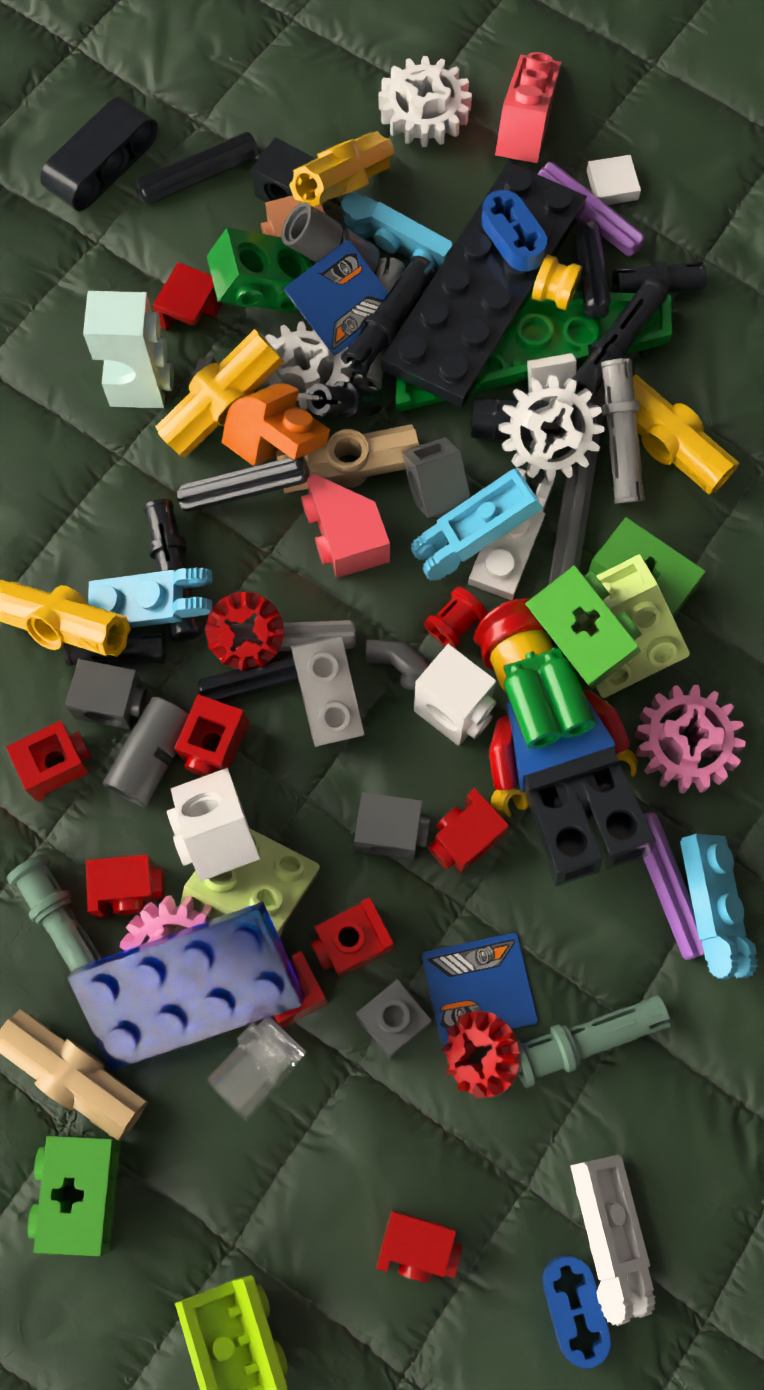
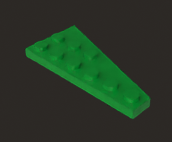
(543, 333)

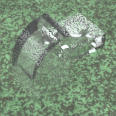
(256, 1067)

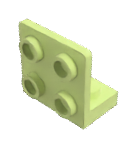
(639, 596)
(275, 879)

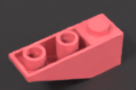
(527, 107)

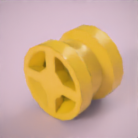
(556, 282)

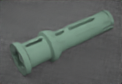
(52, 909)
(567, 1046)

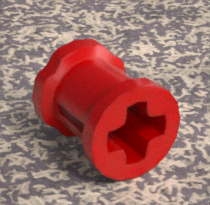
(455, 617)

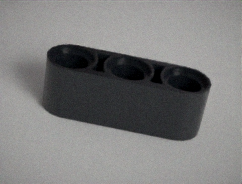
(99, 153)

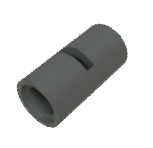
(317, 235)
(147, 752)

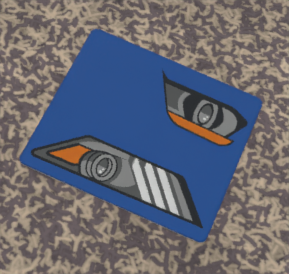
(337, 296)
(479, 977)

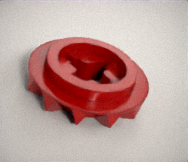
(267, 627)
(497, 1067)

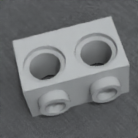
(327, 690)

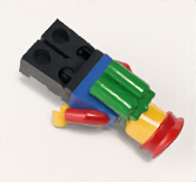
(560, 751)

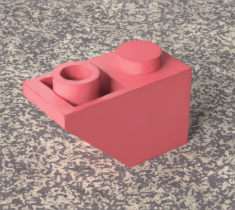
(349, 527)

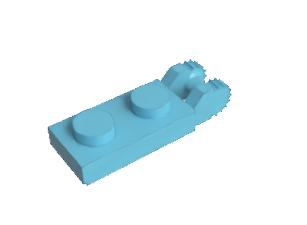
(393, 230)
(475, 524)
(152, 596)
(717, 906)

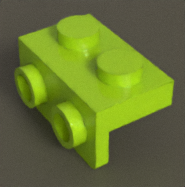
(232, 1338)

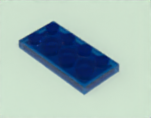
(187, 986)

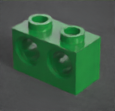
(254, 270)

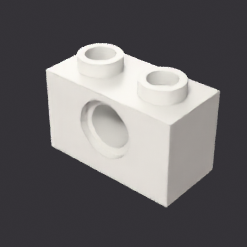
(455, 696)
(211, 825)

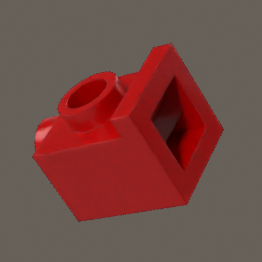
(208, 721)
(34, 753)
(467, 833)
(123, 885)
(372, 943)
(419, 1247)

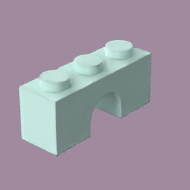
(127, 337)

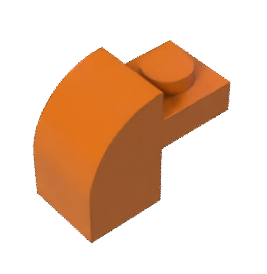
(270, 423)

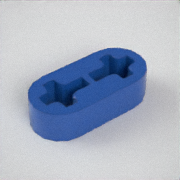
(507, 233)
(588, 1307)

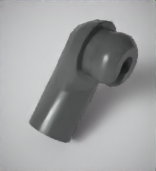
(399, 655)

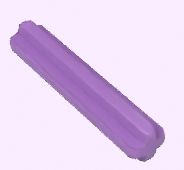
(611, 224)
(672, 891)

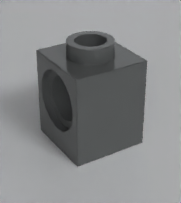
(436, 477)
(106, 695)
(390, 826)
(393, 1019)

